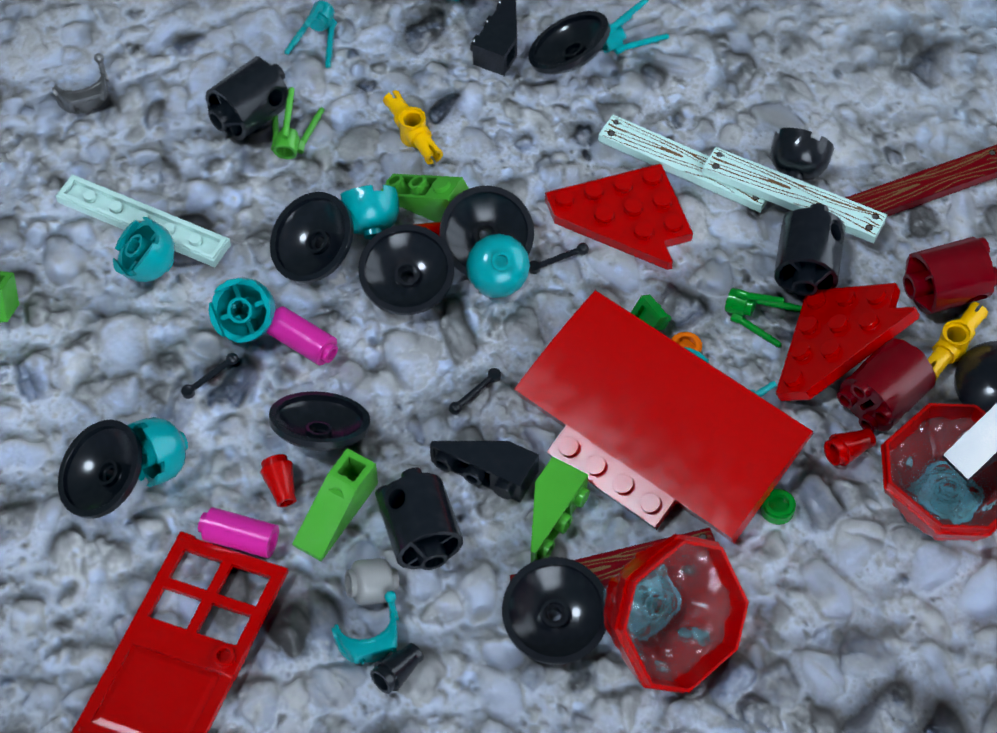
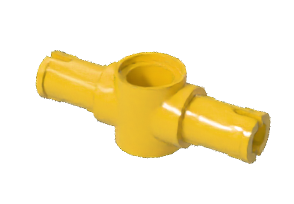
(412, 127)
(957, 330)

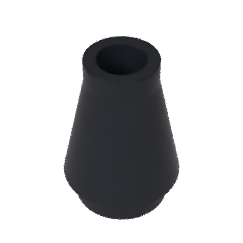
(394, 669)

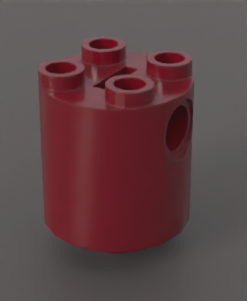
(950, 275)
(887, 385)

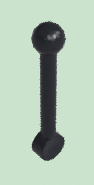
(535, 266)
(493, 376)
(188, 391)

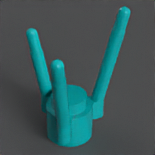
(318, 19)
(617, 34)

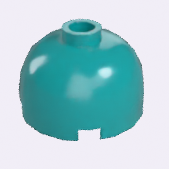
(372, 209)
(144, 251)
(498, 265)
(242, 309)
(162, 449)

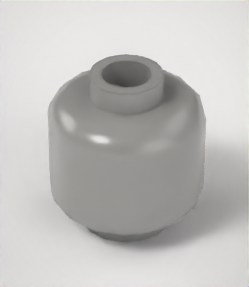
(370, 580)

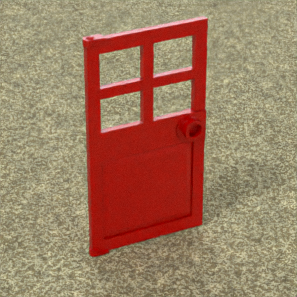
(170, 674)

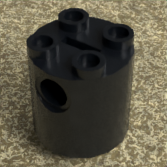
(247, 98)
(809, 250)
(419, 520)

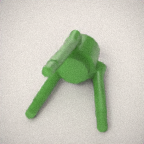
(286, 141)

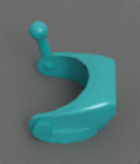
(372, 648)

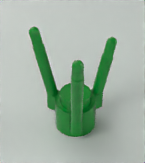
(743, 303)

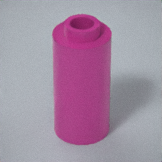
(303, 336)
(239, 532)

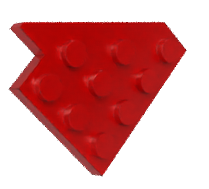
(625, 211)
(837, 333)

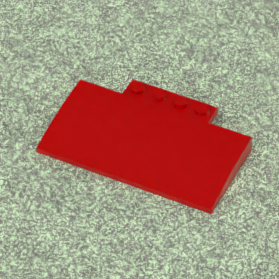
(658, 421)

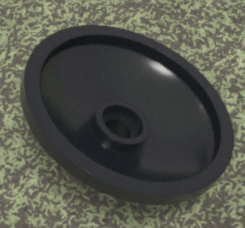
(569, 43)
(484, 210)
(302, 230)
(404, 252)
(977, 376)
(319, 420)
(100, 469)
(558, 586)

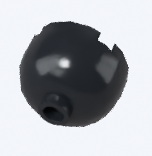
(799, 155)

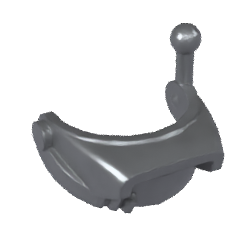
(87, 98)

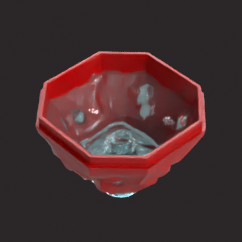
(928, 487)
(675, 612)

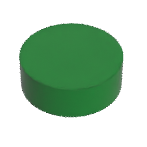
(778, 507)

